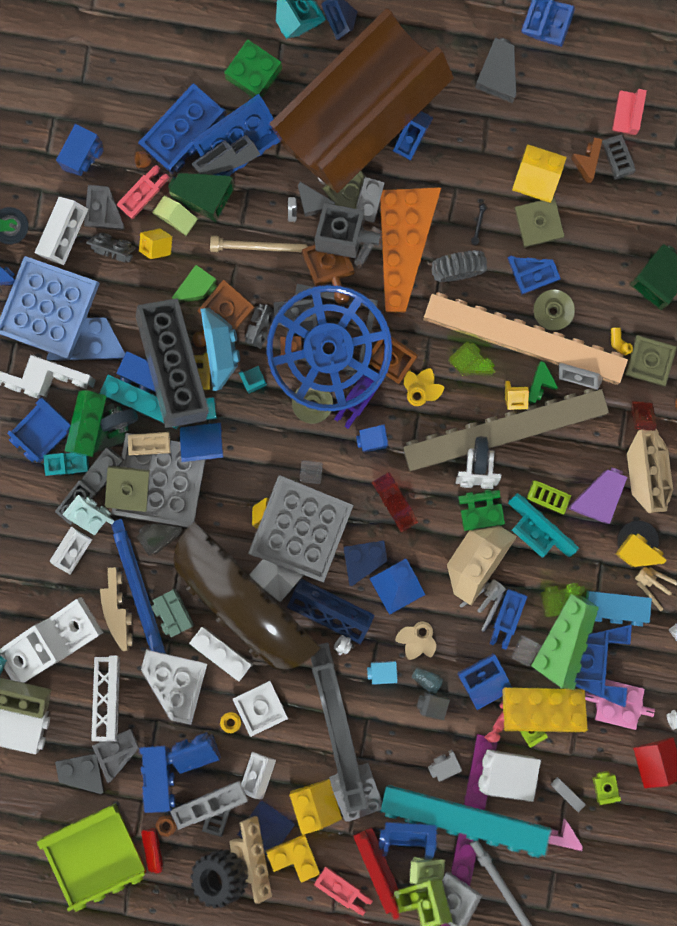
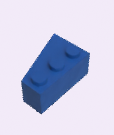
(157, 780)

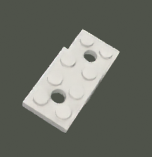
(39, 377)
(50, 641)

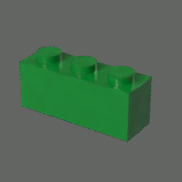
(85, 423)

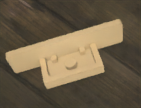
(252, 855)

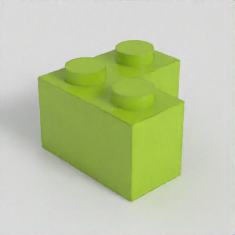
(428, 899)

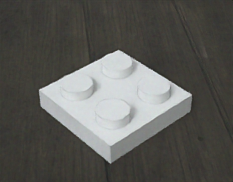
(260, 708)

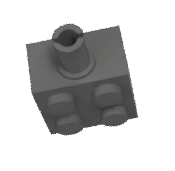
(342, 231)

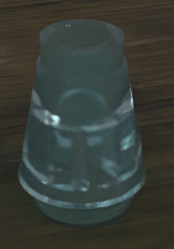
(428, 680)

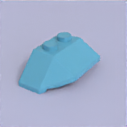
(220, 346)

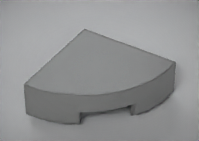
(292, 209)

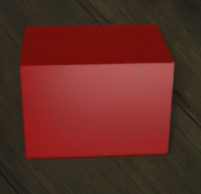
(657, 763)

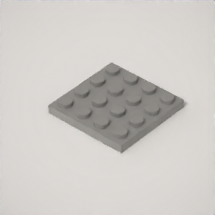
(172, 486)
(300, 529)

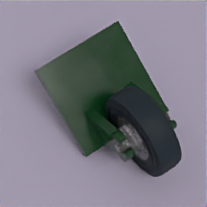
(113, 426)

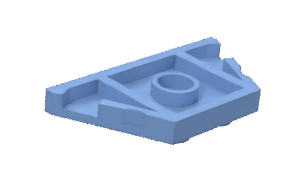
(94, 342)

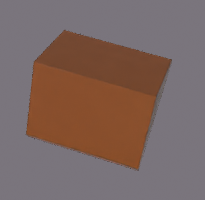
(401, 359)

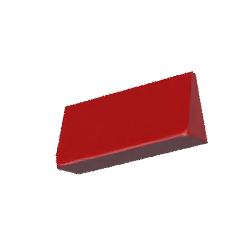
(152, 850)

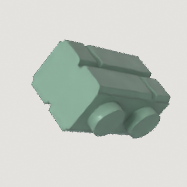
(172, 612)

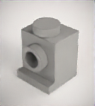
(444, 766)

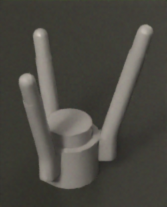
(494, 591)

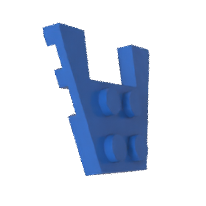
(594, 663)

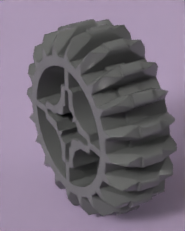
(459, 266)

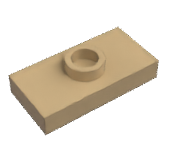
(149, 444)

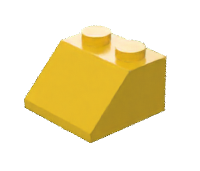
(539, 173)
(315, 806)

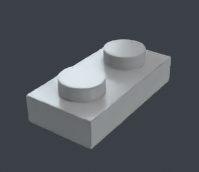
(369, 198)

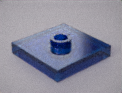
(273, 825)

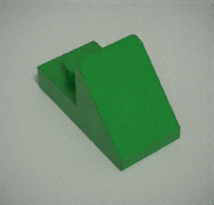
(541, 378)

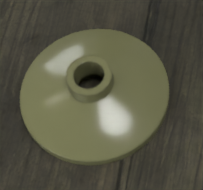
(558, 300)
(311, 415)

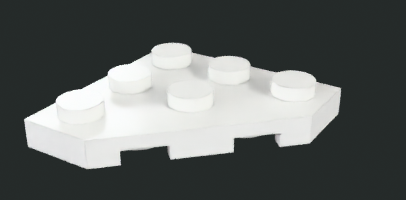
(175, 683)

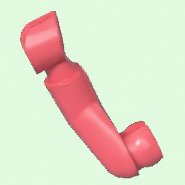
(497, 728)

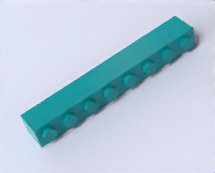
(466, 820)

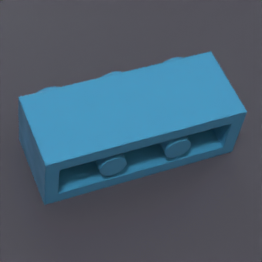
(621, 608)

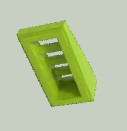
(532, 491)

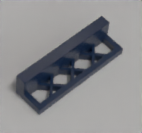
(332, 608)

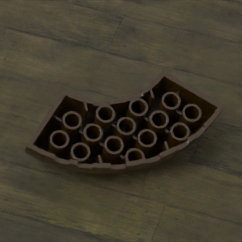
(240, 601)

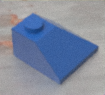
(397, 586)

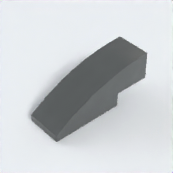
(226, 156)

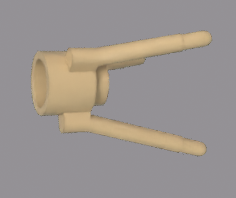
(647, 577)

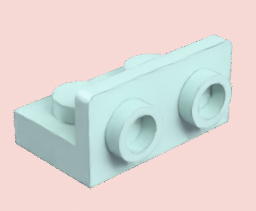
(87, 514)

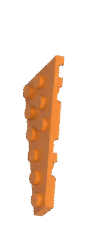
(405, 227)

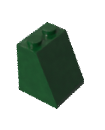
(202, 193)
(658, 277)

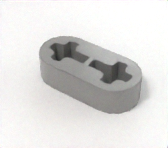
(567, 794)

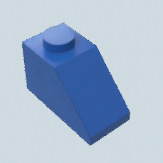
(412, 135)
(372, 438)

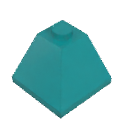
(297, 16)

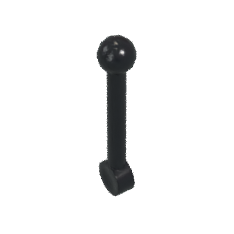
(475, 240)

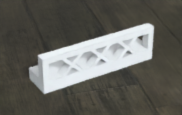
(112, 695)

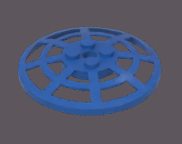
(342, 352)

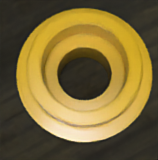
(230, 729)

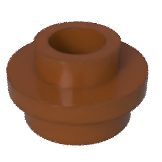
(166, 832)

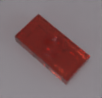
(643, 416)

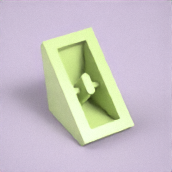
(175, 215)

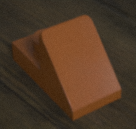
(585, 164)

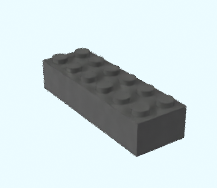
(171, 363)

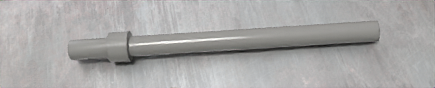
(485, 860)

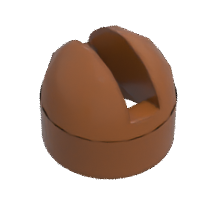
(142, 159)

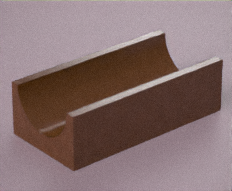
(361, 101)

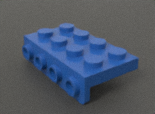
(249, 120)
(172, 135)

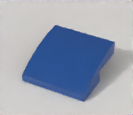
(548, 21)
(201, 442)

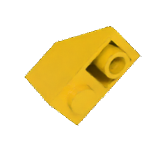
(638, 553)

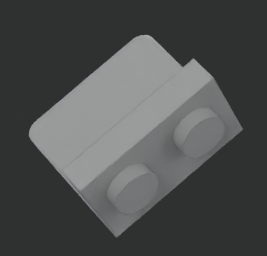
(371, 794)

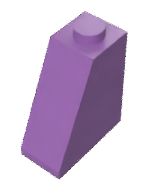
(601, 496)

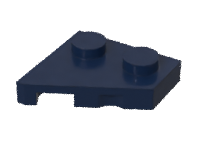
(364, 559)

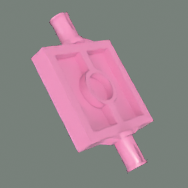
(617, 715)

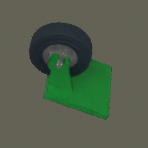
(12, 225)

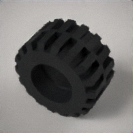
(206, 881)

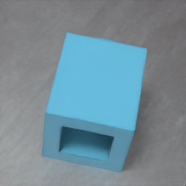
(382, 672)

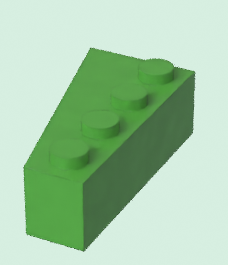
(566, 642)

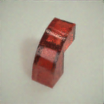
(395, 502)

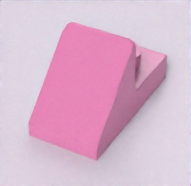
(565, 838)

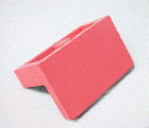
(629, 112)

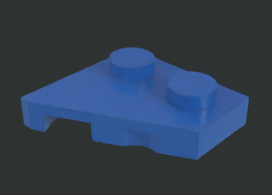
(533, 273)

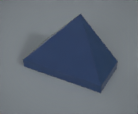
(340, 17)

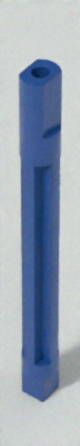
(137, 587)

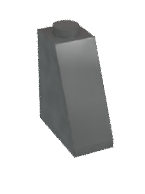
(499, 71)

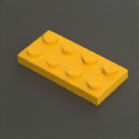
(544, 710)

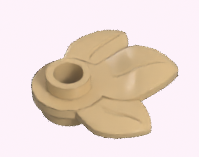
(415, 642)

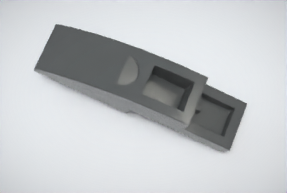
(93, 480)

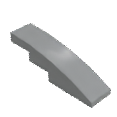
(209, 805)

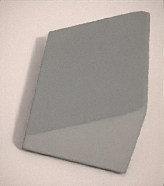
(579, 376)

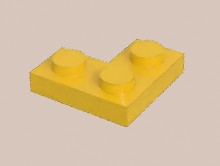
(297, 853)

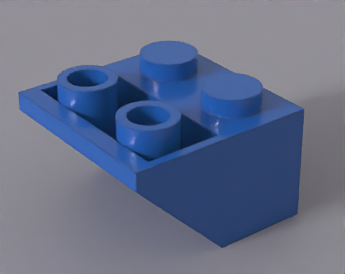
(484, 681)

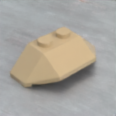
(650, 471)
(477, 560)

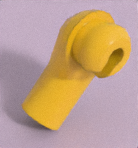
(619, 344)

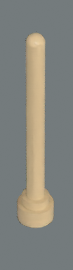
(218, 244)

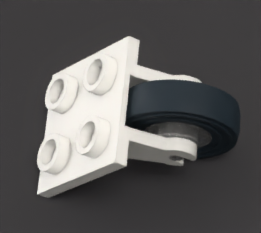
(480, 456)

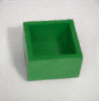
(253, 70)

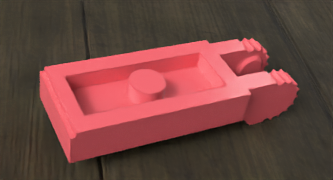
(142, 193)
(341, 890)

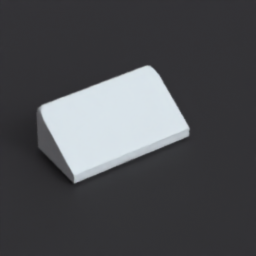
(70, 550)
(257, 775)

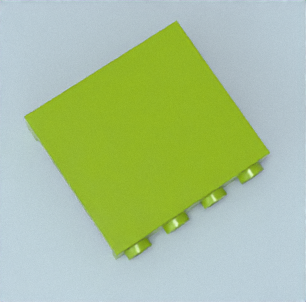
(93, 857)

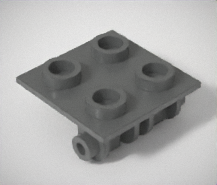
(103, 243)

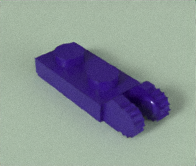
(362, 384)

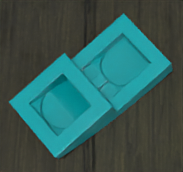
(65, 464)

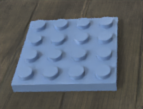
(47, 307)

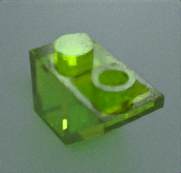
(470, 362)
(555, 599)

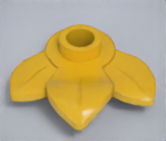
(422, 384)

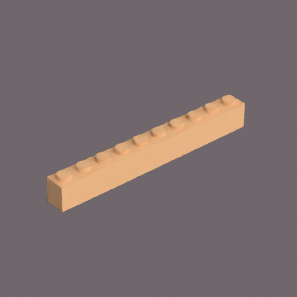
(523, 338)

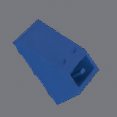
(194, 754)

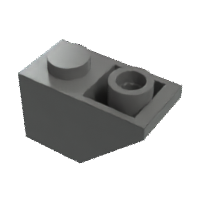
(433, 705)

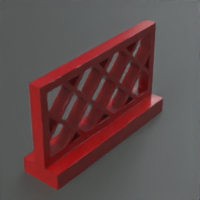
(378, 870)

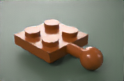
(328, 268)
(229, 305)

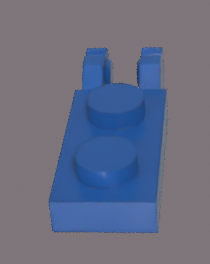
(508, 616)

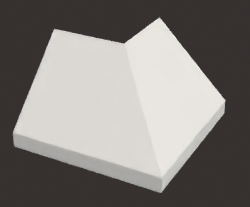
(275, 578)

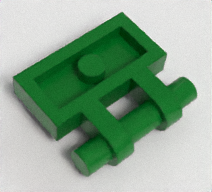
(483, 516)

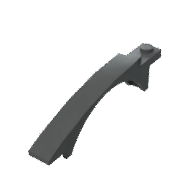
(338, 730)

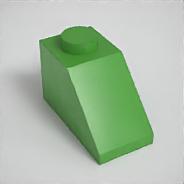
(196, 286)

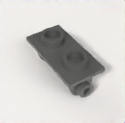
(257, 334)

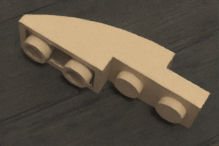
(116, 618)

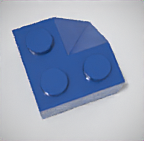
(79, 150)

